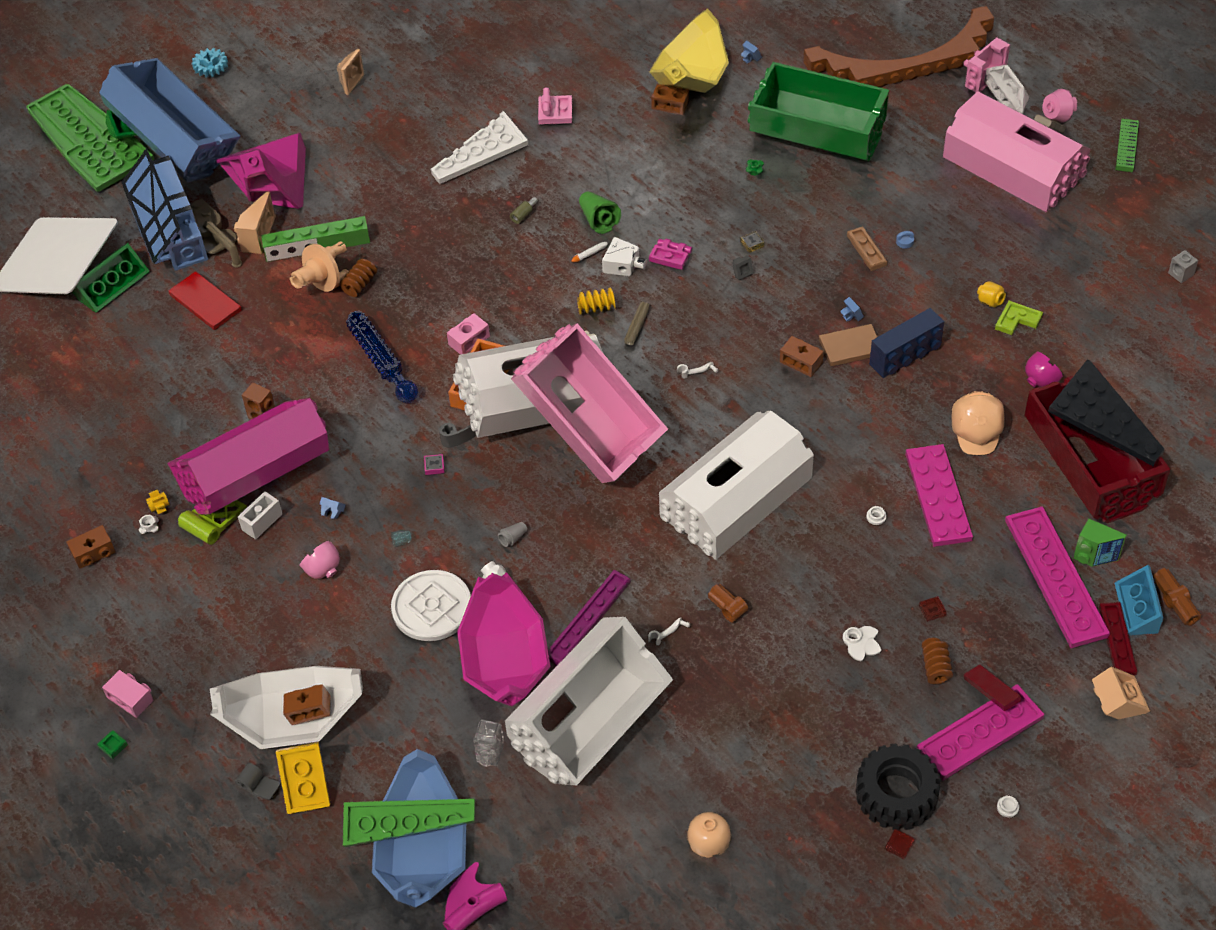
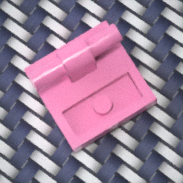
(554, 108)

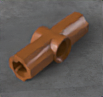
(1176, 597)

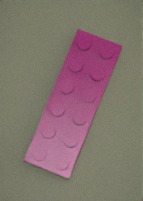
(938, 495)
(979, 734)

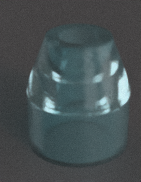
(400, 537)

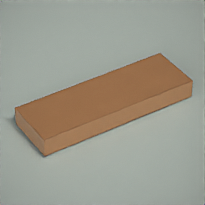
(867, 248)

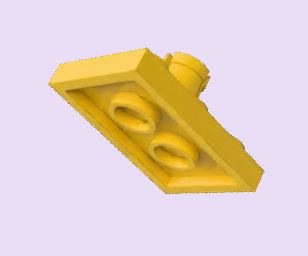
(303, 778)

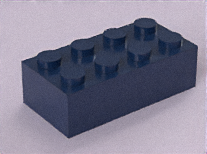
(906, 343)

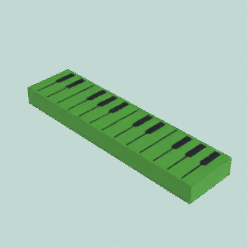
(1127, 145)

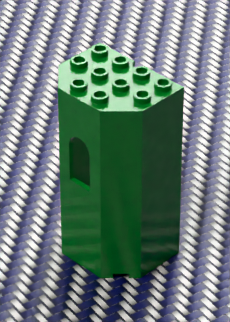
(819, 110)

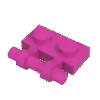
(670, 253)

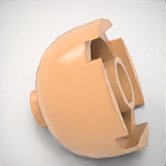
(709, 834)

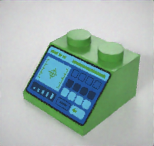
(1099, 544)

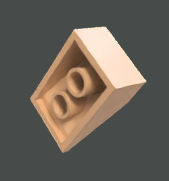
(253, 223)

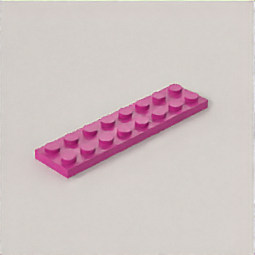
(1057, 577)

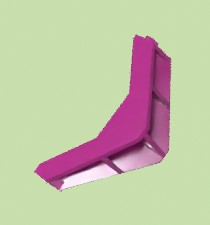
(270, 168)

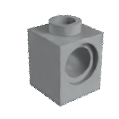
(1183, 266)

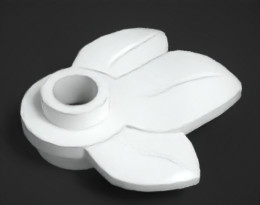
(864, 642)

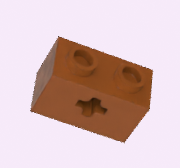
(801, 356)
(90, 547)
(307, 704)

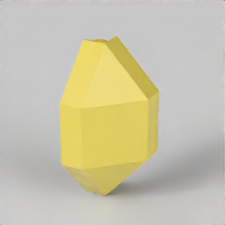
(693, 57)

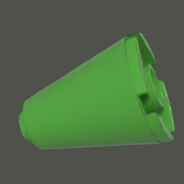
(599, 212)

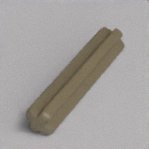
(636, 323)

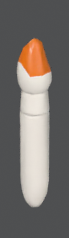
(579, 257)

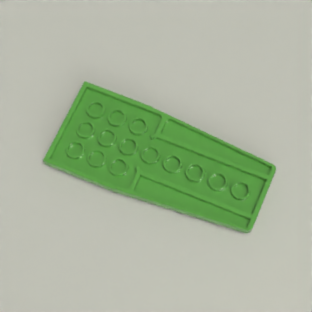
(83, 138)

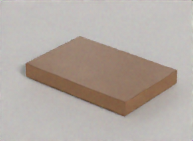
(848, 344)

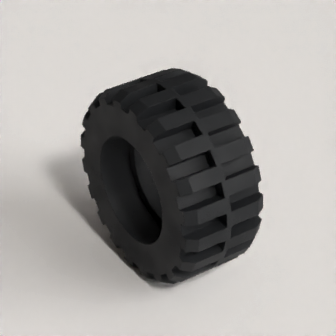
(901, 762)

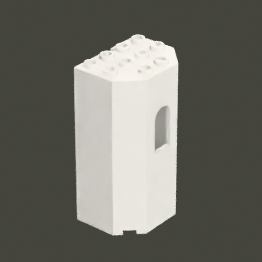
(494, 399)
(771, 471)
(610, 685)

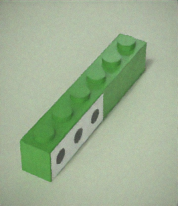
(293, 241)

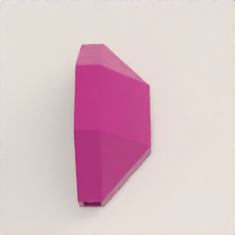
(502, 641)

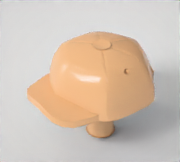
(978, 422)

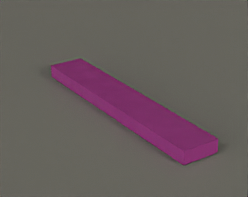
(588, 616)

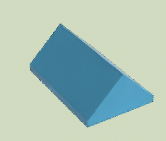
(1140, 602)

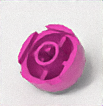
(1040, 371)

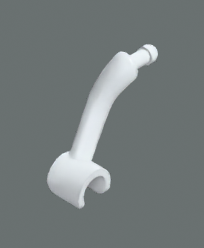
(685, 371)
(655, 634)

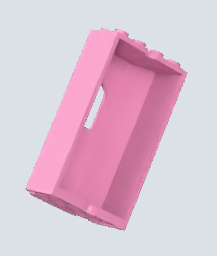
(1014, 151)
(613, 419)

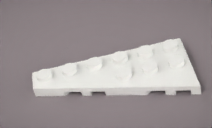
(483, 147)

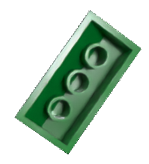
(110, 278)

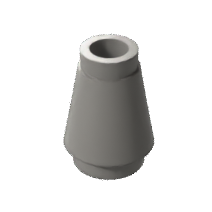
(511, 534)

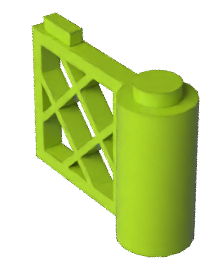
(204, 526)

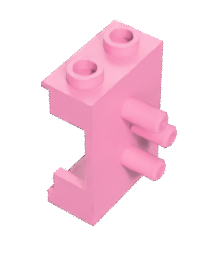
(992, 55)

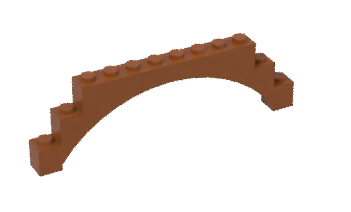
(886, 72)

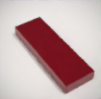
(992, 687)

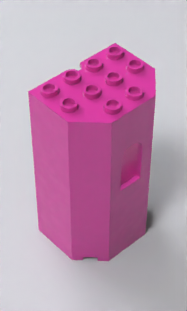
(251, 455)

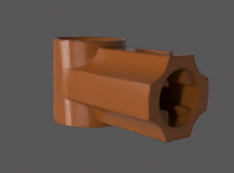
(731, 606)

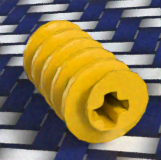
(595, 300)

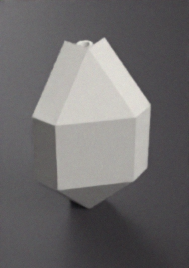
(255, 704)

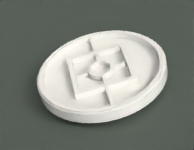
(430, 605)

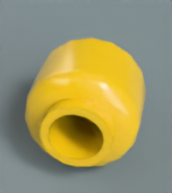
(991, 294)

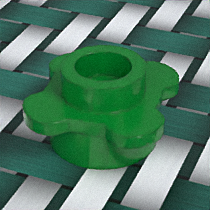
(754, 167)

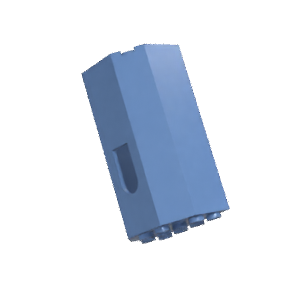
(168, 117)

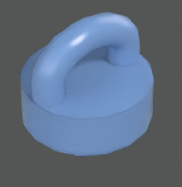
(905, 239)

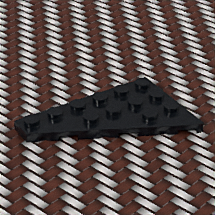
(1099, 410)

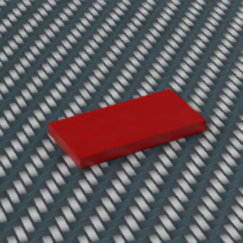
(205, 300)

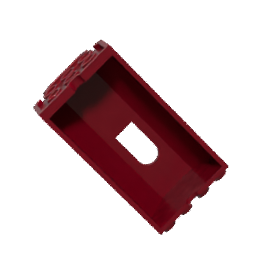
(1113, 484)

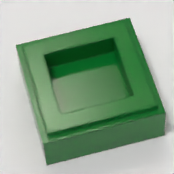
(112, 744)

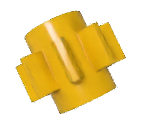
(157, 502)

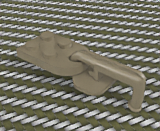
(213, 236)

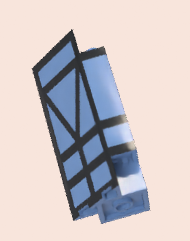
(163, 212)

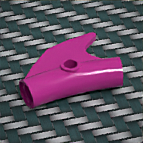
(470, 899)

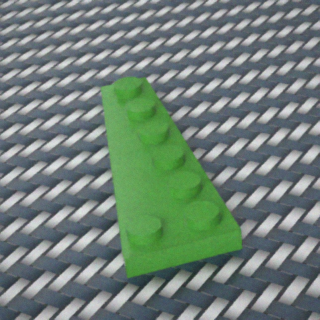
(391, 819)

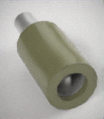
(523, 210)

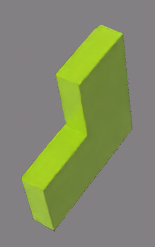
(1016, 313)

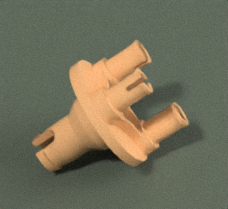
(320, 267)

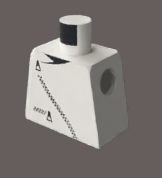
(622, 258)

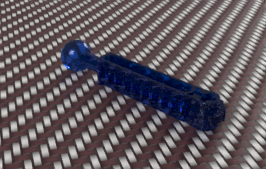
(381, 356)

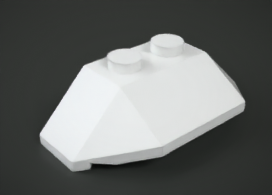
(1006, 87)

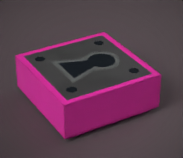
(434, 464)

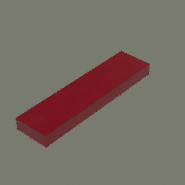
(1118, 640)

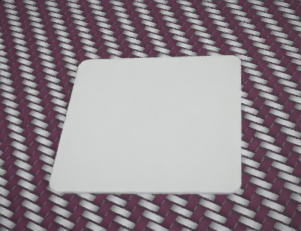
(55, 254)

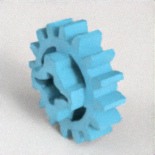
(209, 62)

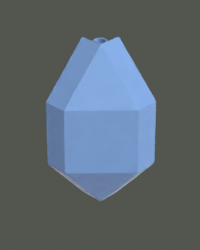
(423, 862)

